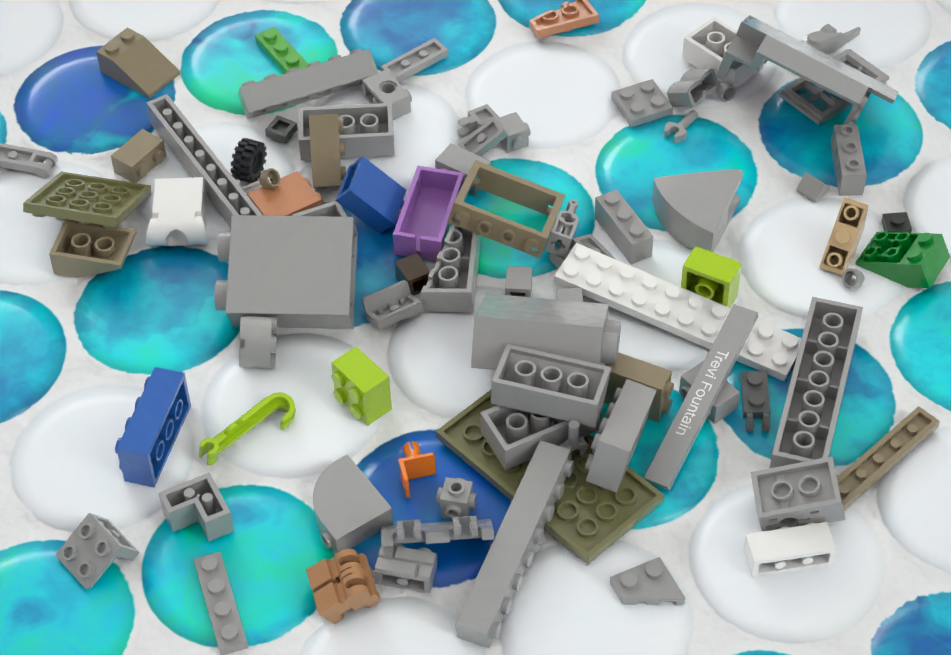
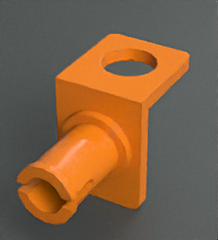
(415, 465)

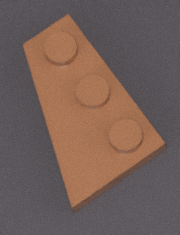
(568, 17)

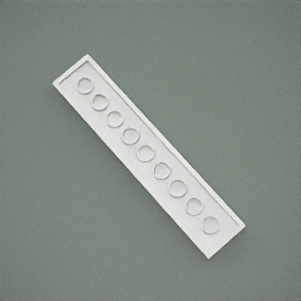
(673, 308)

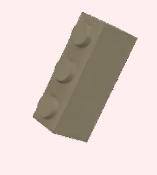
(326, 150)

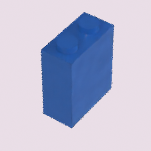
(371, 195)

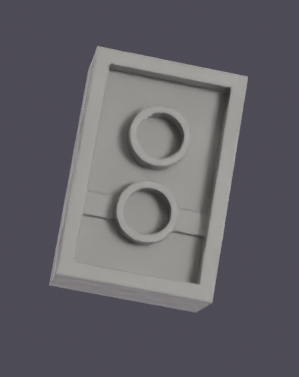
(797, 494)

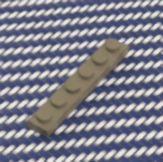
(885, 455)

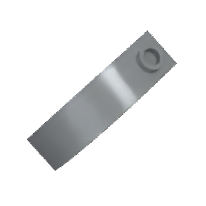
(348, 506)

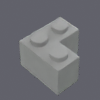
(197, 502)

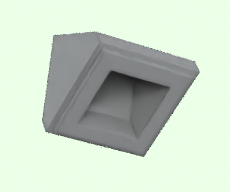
(812, 187)

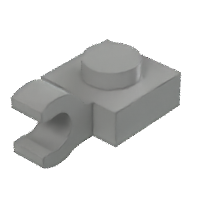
(475, 119)

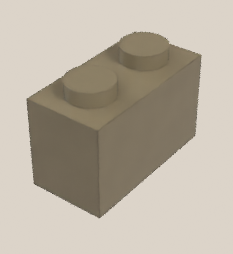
(138, 156)

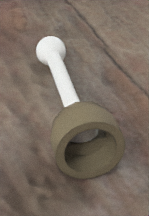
(267, 176)

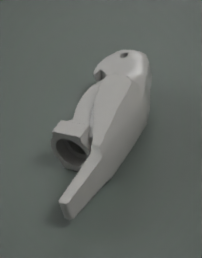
(829, 39)

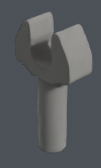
(679, 129)
(574, 441)

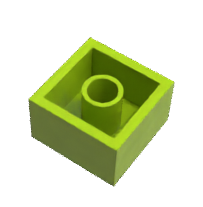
(712, 276)
(361, 386)

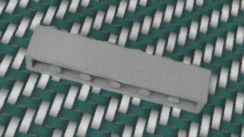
(307, 83)

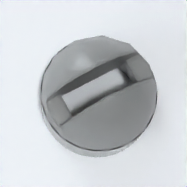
(725, 91)
(850, 282)

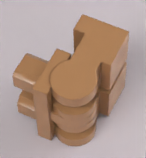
(342, 584)

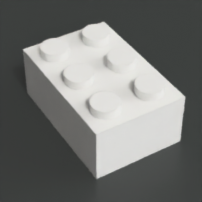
(707, 47)

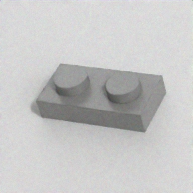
(484, 137)

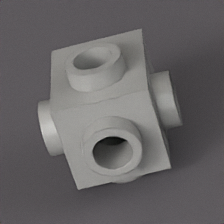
(456, 498)

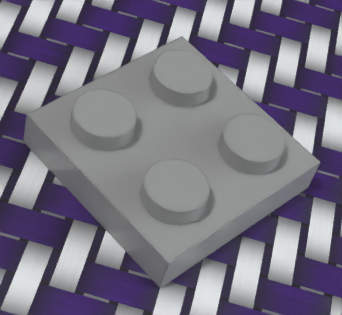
(642, 103)

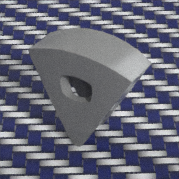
(697, 205)

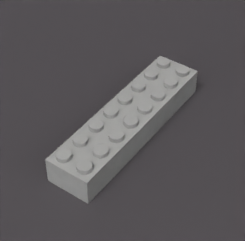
(817, 383)

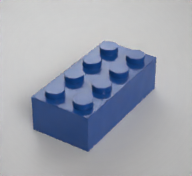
(153, 427)

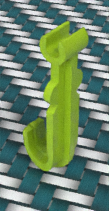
(246, 422)

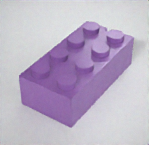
(426, 212)

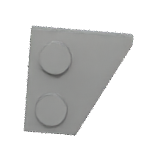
(647, 585)

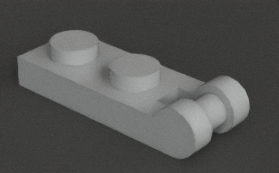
(27, 160)

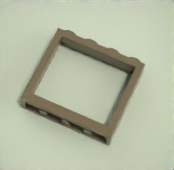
(515, 190)

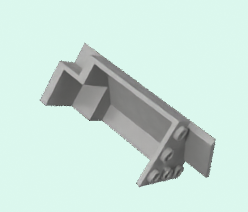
(760, 42)

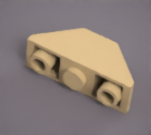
(845, 236)

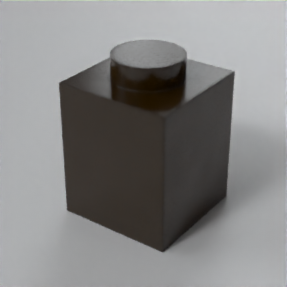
(413, 271)

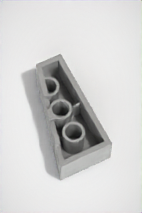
(455, 274)

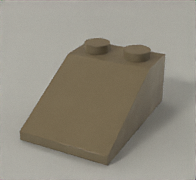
(136, 63)
(89, 249)

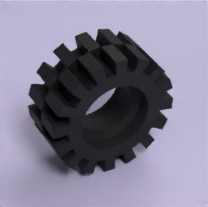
(248, 160)

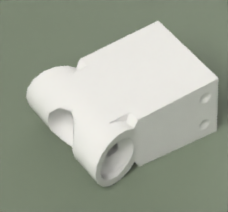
(178, 213)

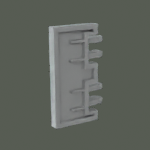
(438, 532)

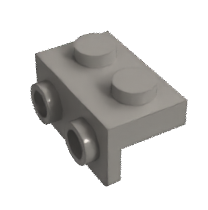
(391, 305)

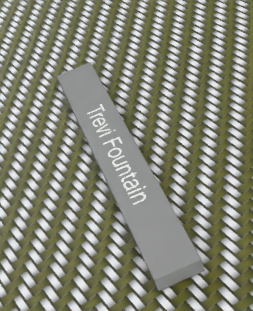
(701, 397)

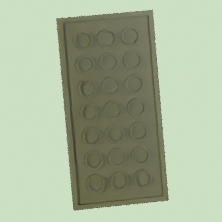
(586, 515)

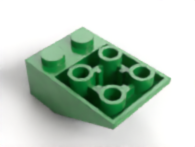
(906, 257)

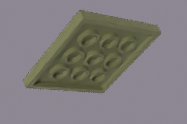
(87, 199)

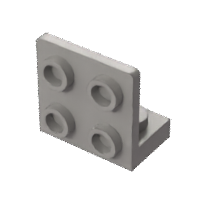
(93, 549)

